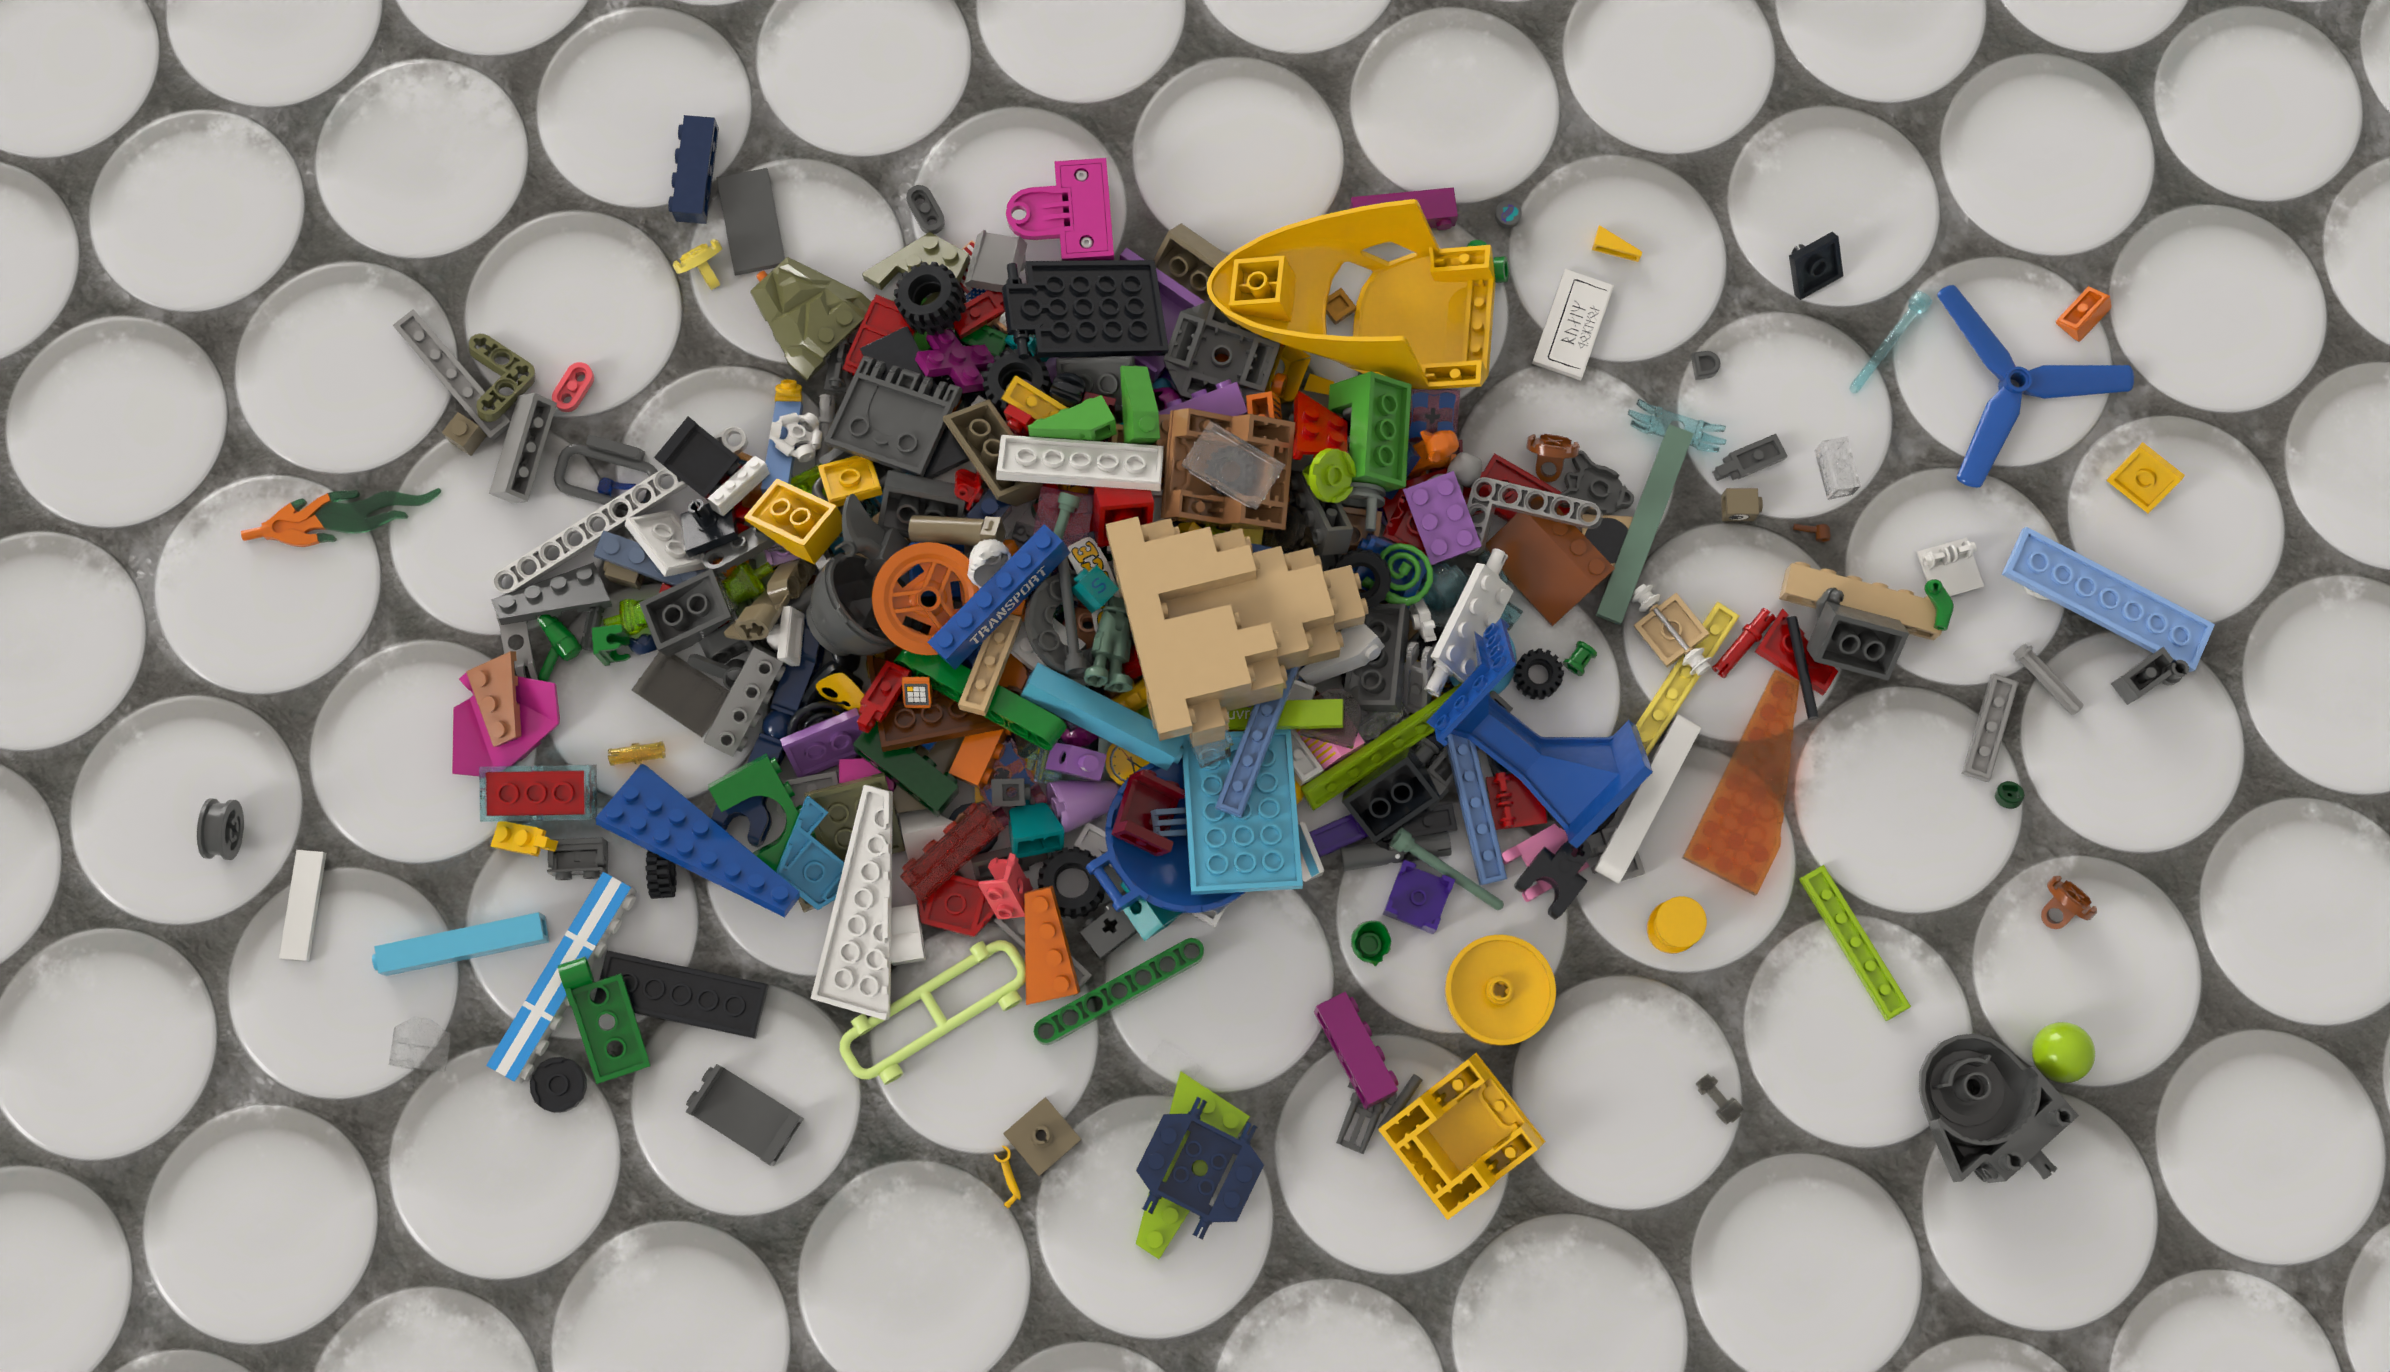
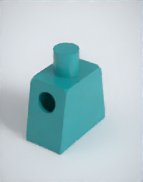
(1034, 830)
(1147, 917)

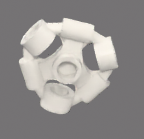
(806, 433)

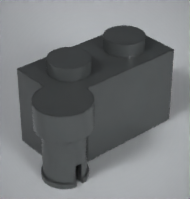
(2148, 674)

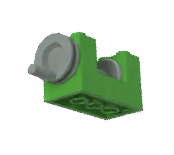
(1378, 437)

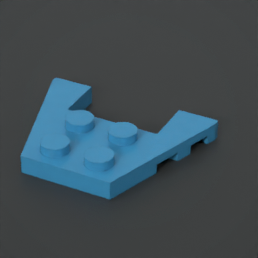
(807, 862)

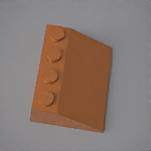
(1549, 562)

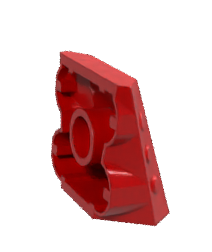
(1402, 526)

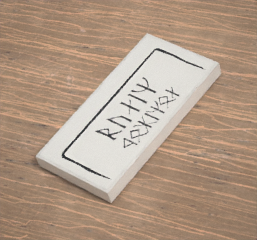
(1572, 324)

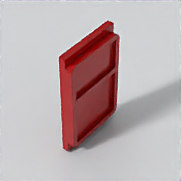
(879, 321)

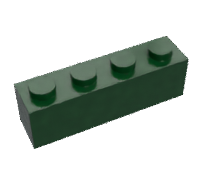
(909, 771)

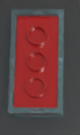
(538, 792)

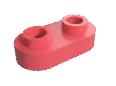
(572, 388)

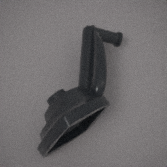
(841, 664)

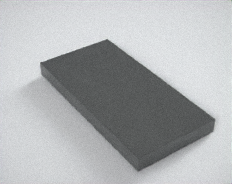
(751, 221)

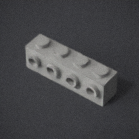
(523, 448)
(744, 700)

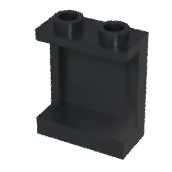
(698, 458)

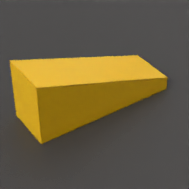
(1613, 245)

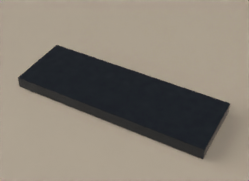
(900, 350)
(688, 994)

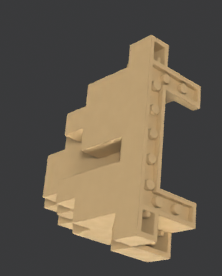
(1224, 621)

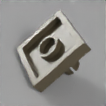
(1042, 1136)

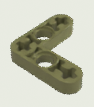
(508, 374)

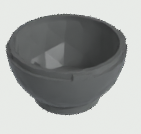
(842, 609)

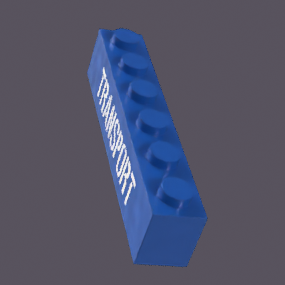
(999, 597)

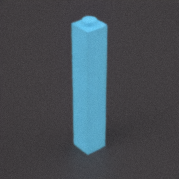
(1100, 716)
(460, 944)

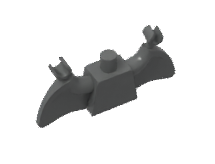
(869, 539)

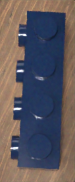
(694, 169)

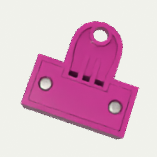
(1072, 210)

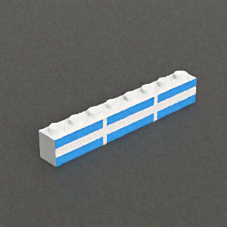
(548, 1000)

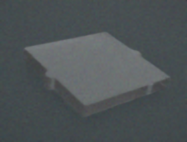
(1164, 1067)

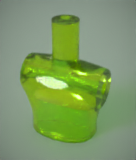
(745, 582)
(629, 616)

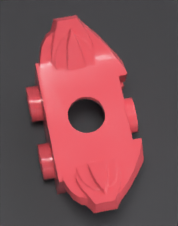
(1003, 891)

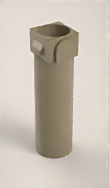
(955, 530)

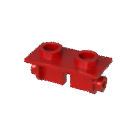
(968, 486)

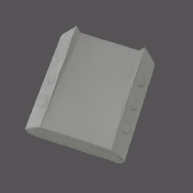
(990, 260)

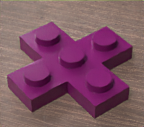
(955, 360)

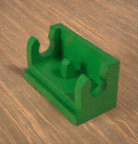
(607, 642)

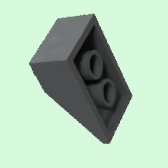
(686, 613)

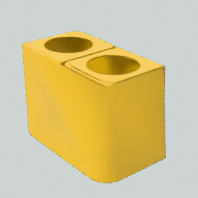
(1294, 370)

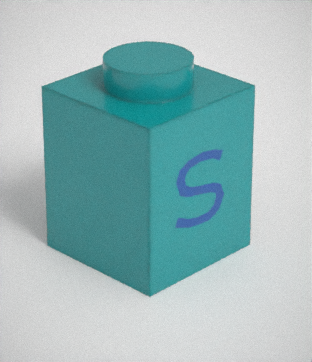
(1093, 588)

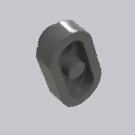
(927, 210)

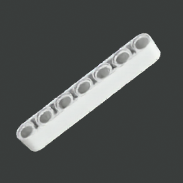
(1647, 799)

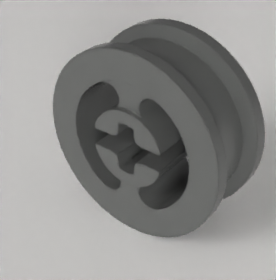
(220, 829)

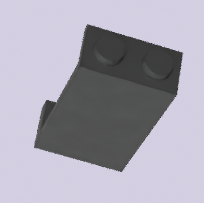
(744, 1114)

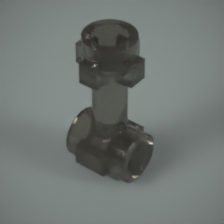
(1728, 1109)

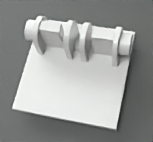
(1952, 565)

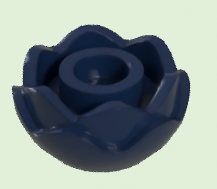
(642, 644)

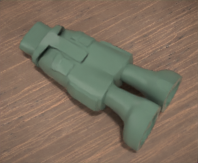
(1111, 643)

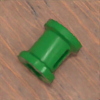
(1580, 658)

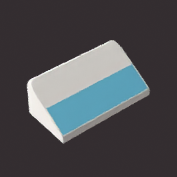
(1310, 860)

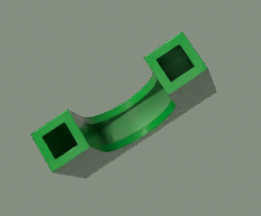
(759, 779)

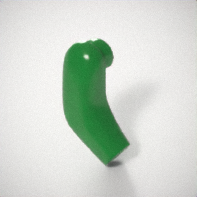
(1942, 603)

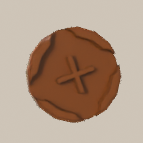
(1551, 449)
(2069, 900)

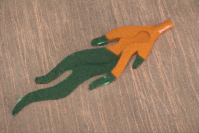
(292, 525)

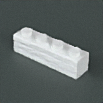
(738, 486)

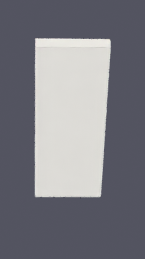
(1080, 462)

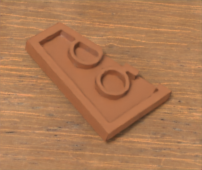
(496, 697)

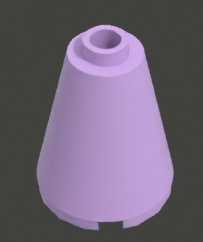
(1080, 801)

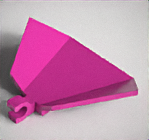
(472, 741)

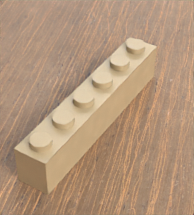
(1806, 585)

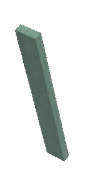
(1644, 524)

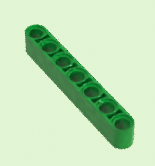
(1005, 708)
(1128, 980)

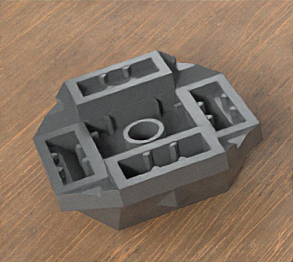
(1204, 334)

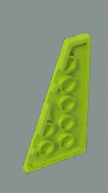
(1161, 1226)

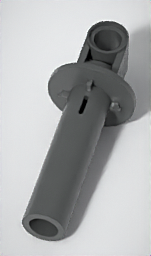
(722, 649)

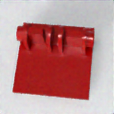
(1513, 803)

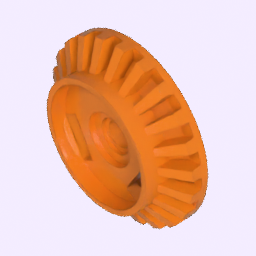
(893, 603)

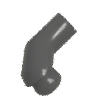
(1830, 595)

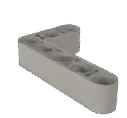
(1523, 505)

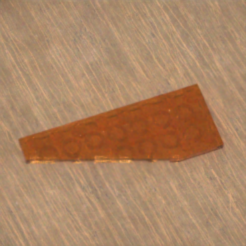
(1745, 814)

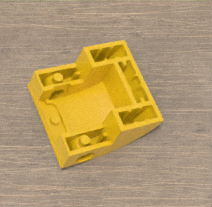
(1462, 1136)

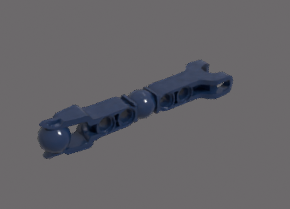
(785, 704)

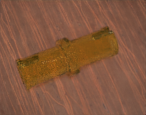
(636, 753)

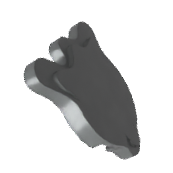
(1596, 485)

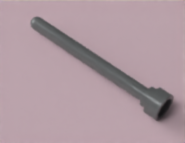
(1075, 662)

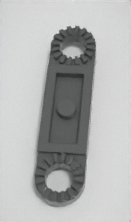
(738, 551)

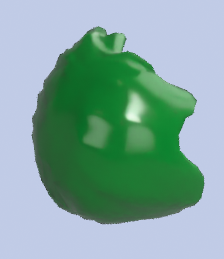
(1371, 941)

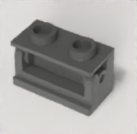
(578, 857)

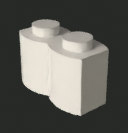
(906, 935)

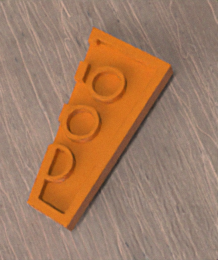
(1047, 952)

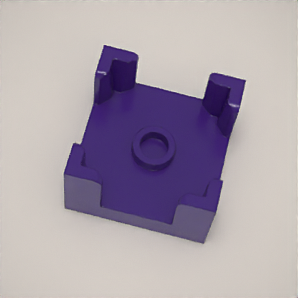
(1418, 897)

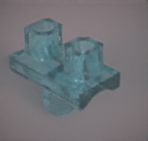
(1041, 774)

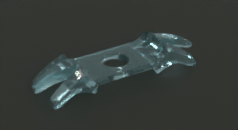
(1663, 418)

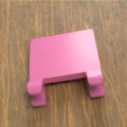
(1552, 839)

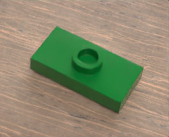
(990, 337)

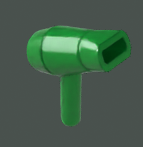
(562, 641)

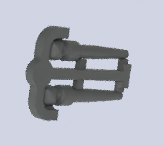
(1378, 1109)

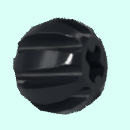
(1068, 389)

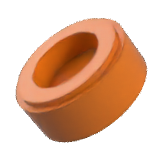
(1279, 384)

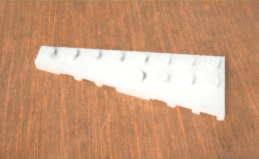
(857, 945)

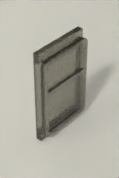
(681, 692)

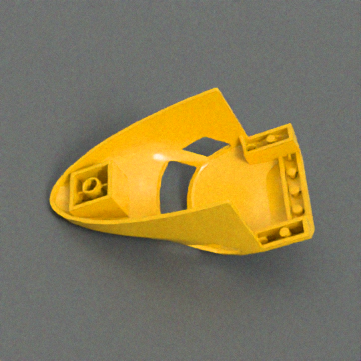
(1415, 315)

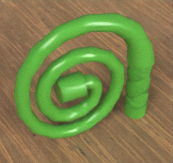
(1404, 569)

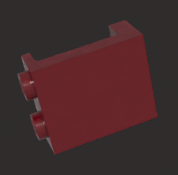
(1134, 820)

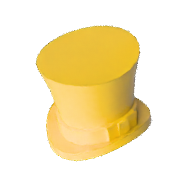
(1676, 924)

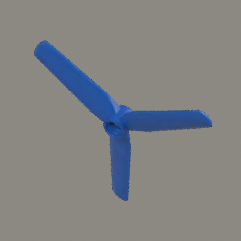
(2005, 405)

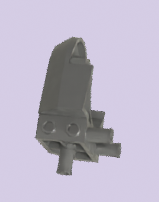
(2003, 1120)

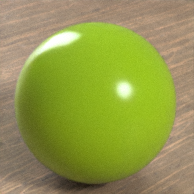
(2063, 1052)

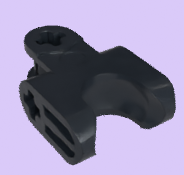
(1560, 872)

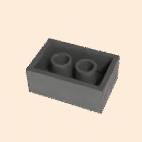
(1857, 640)

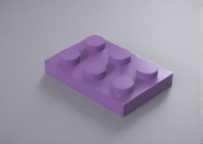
(1442, 518)
(822, 744)

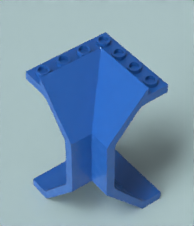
(1570, 776)

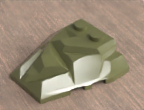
(808, 313)

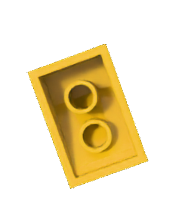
(796, 520)

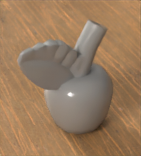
(1466, 469)

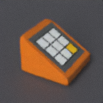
(917, 692)

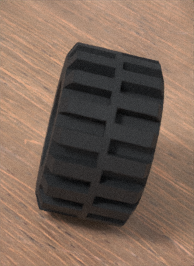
(919, 284)
(1004, 370)
(1072, 859)

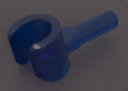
(607, 485)

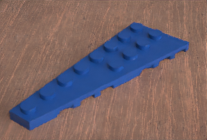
(671, 826)

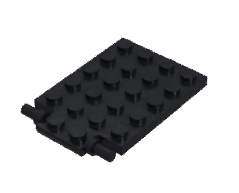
(1086, 309)

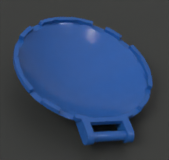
(1156, 879)

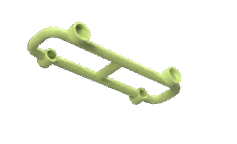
(1006, 997)

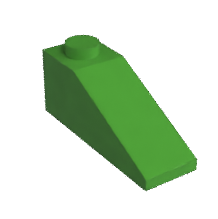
(1138, 406)

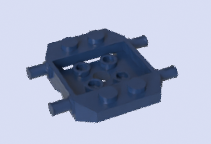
(1203, 1144)

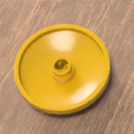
(1500, 990)

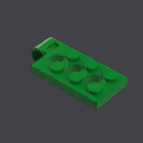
(578, 984)

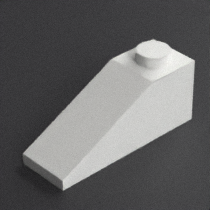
(1359, 648)

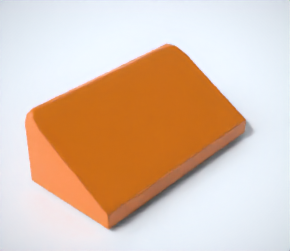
(2084, 313)

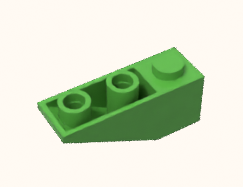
(1085, 422)

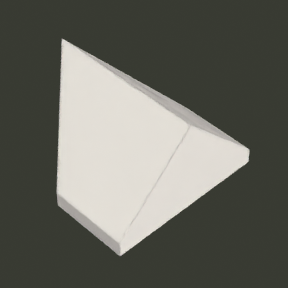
(919, 829)

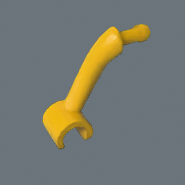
(1010, 1180)

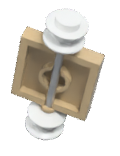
(1671, 630)

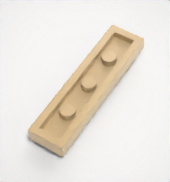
(989, 667)

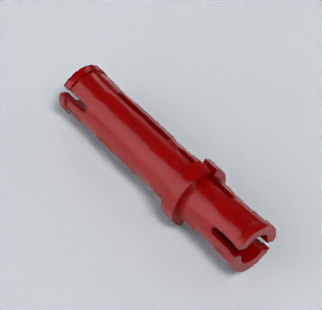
(1751, 634)

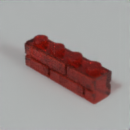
(952, 851)

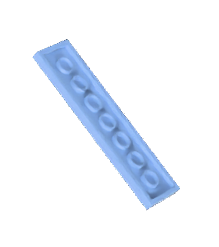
(2107, 598)

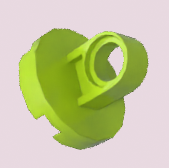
(1330, 475)

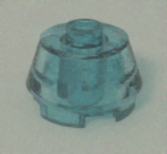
(1446, 586)

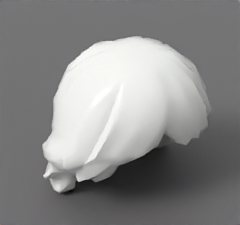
(986, 560)

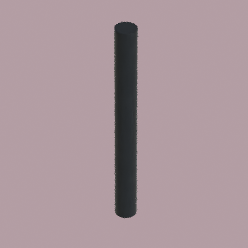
(1802, 668)

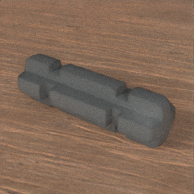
(593, 619)

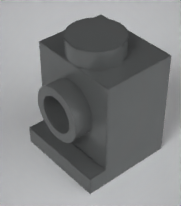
(999, 792)

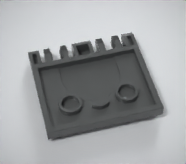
(892, 419)

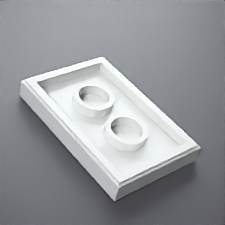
(663, 542)

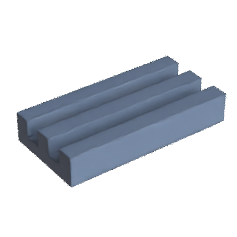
(1164, 812)

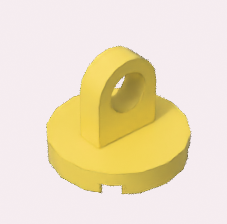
(698, 258)

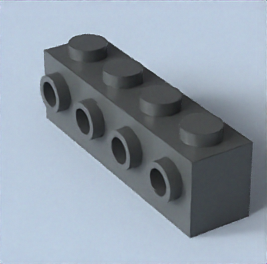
(1326, 520)

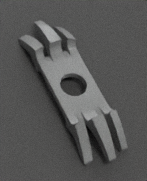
(524, 654)

